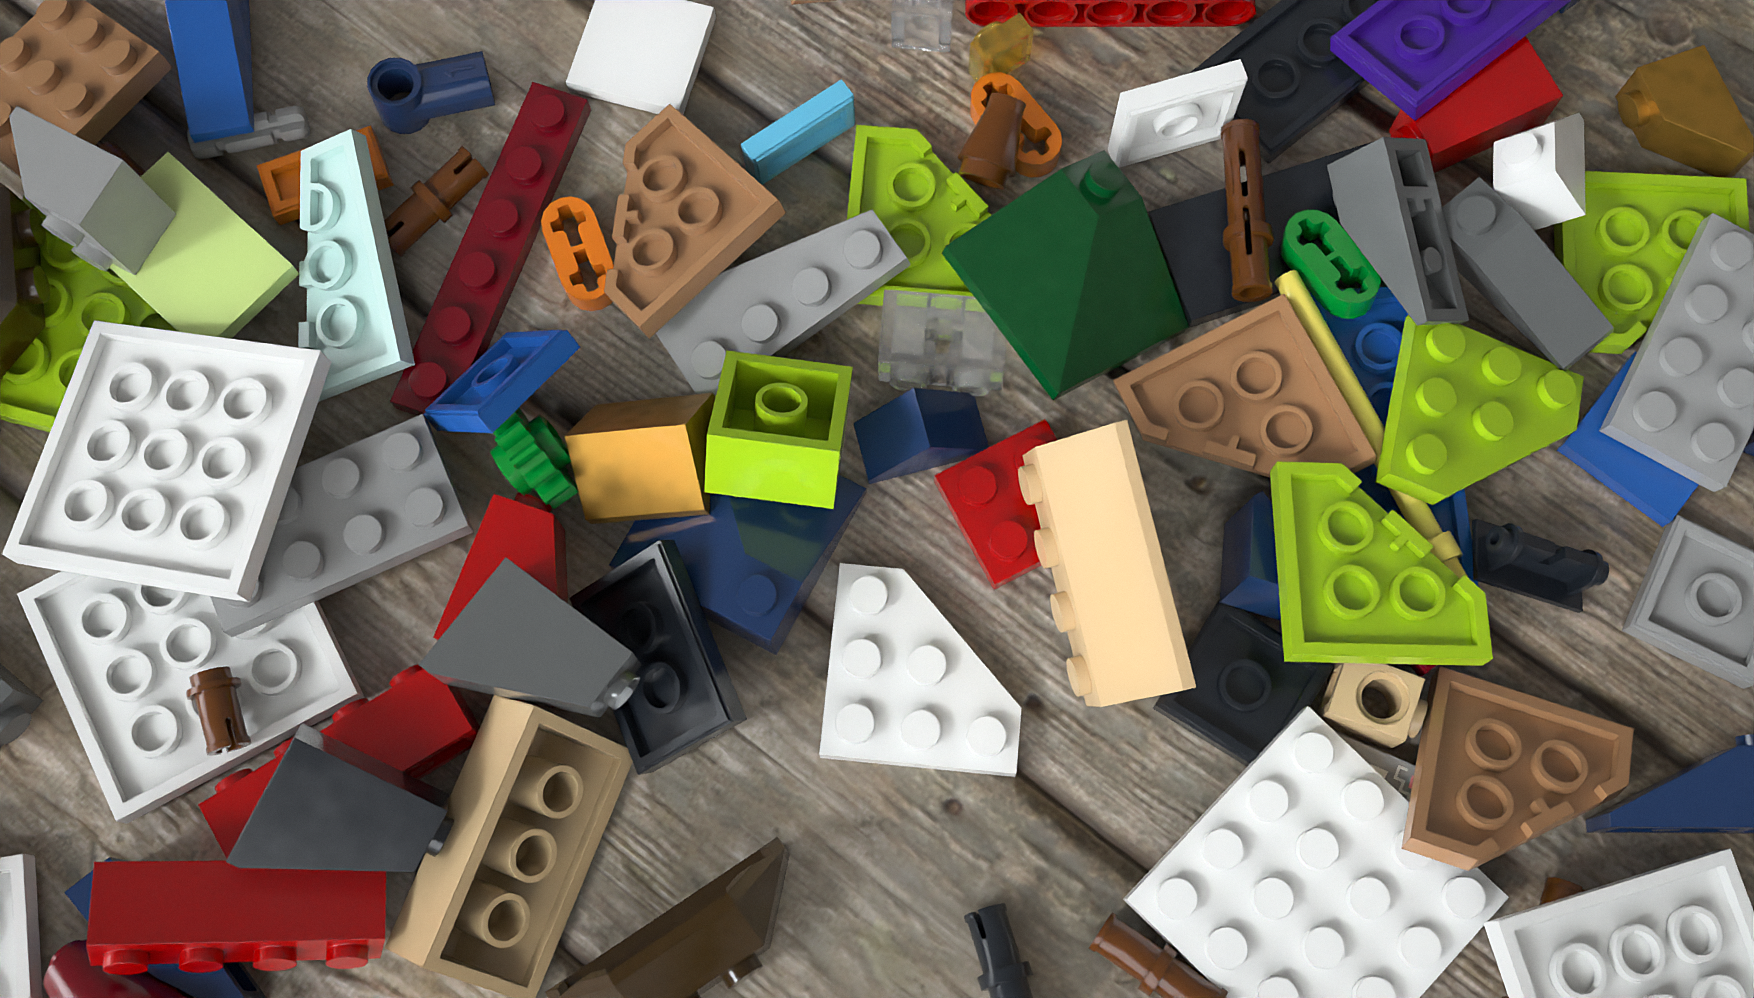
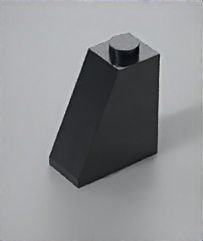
(341, 813)

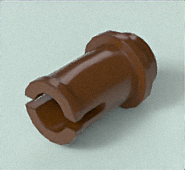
(219, 709)

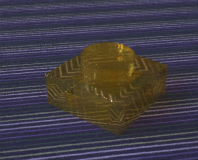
(1000, 47)

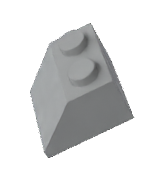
(88, 195)

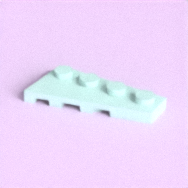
(348, 268)

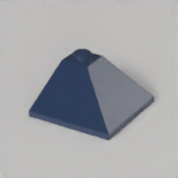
(752, 557)

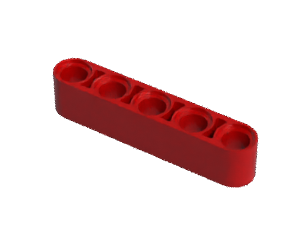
(1113, 12)

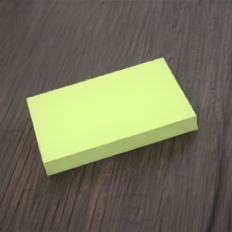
(209, 264)

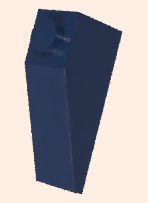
(1699, 799)

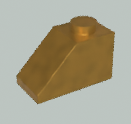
(1687, 114)

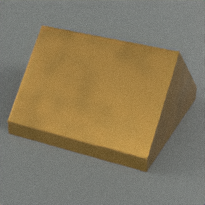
(642, 458)

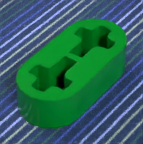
(1325, 266)

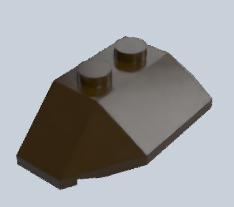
(22, 280)
(697, 941)

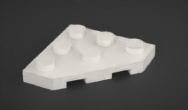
(909, 683)

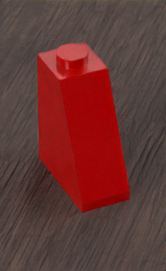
(1493, 104)
(513, 530)

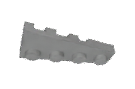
(781, 297)

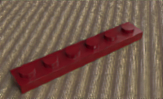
(494, 245)

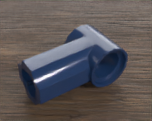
(434, 89)

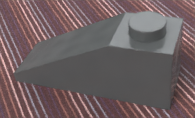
(1398, 223)
(1522, 276)

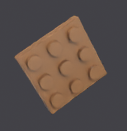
(73, 72)

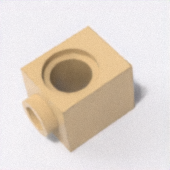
(1343, 707)

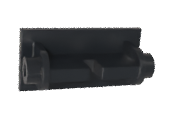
(1534, 565)

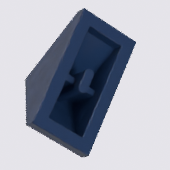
(919, 433)
(1250, 560)

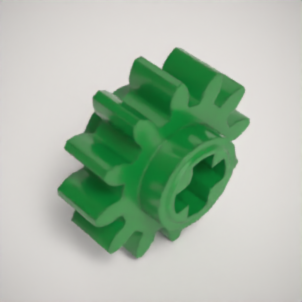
(534, 458)

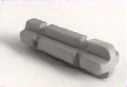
(287, 123)

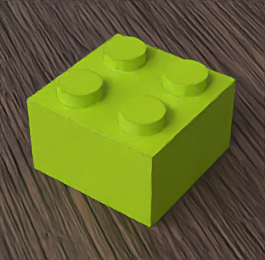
(778, 429)

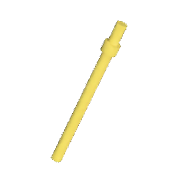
(1414, 510)

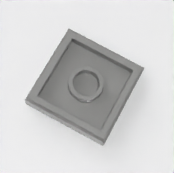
(1699, 601)

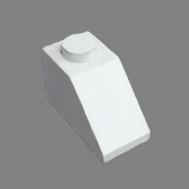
(1543, 171)

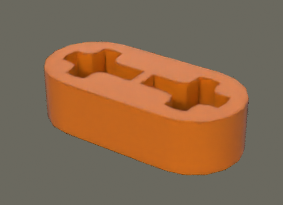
(1035, 123)
(567, 257)

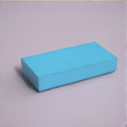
(799, 132)

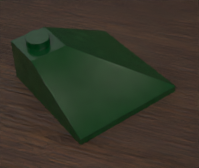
(1072, 275)

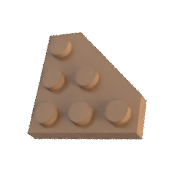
(680, 219)
(1247, 397)
(1505, 769)

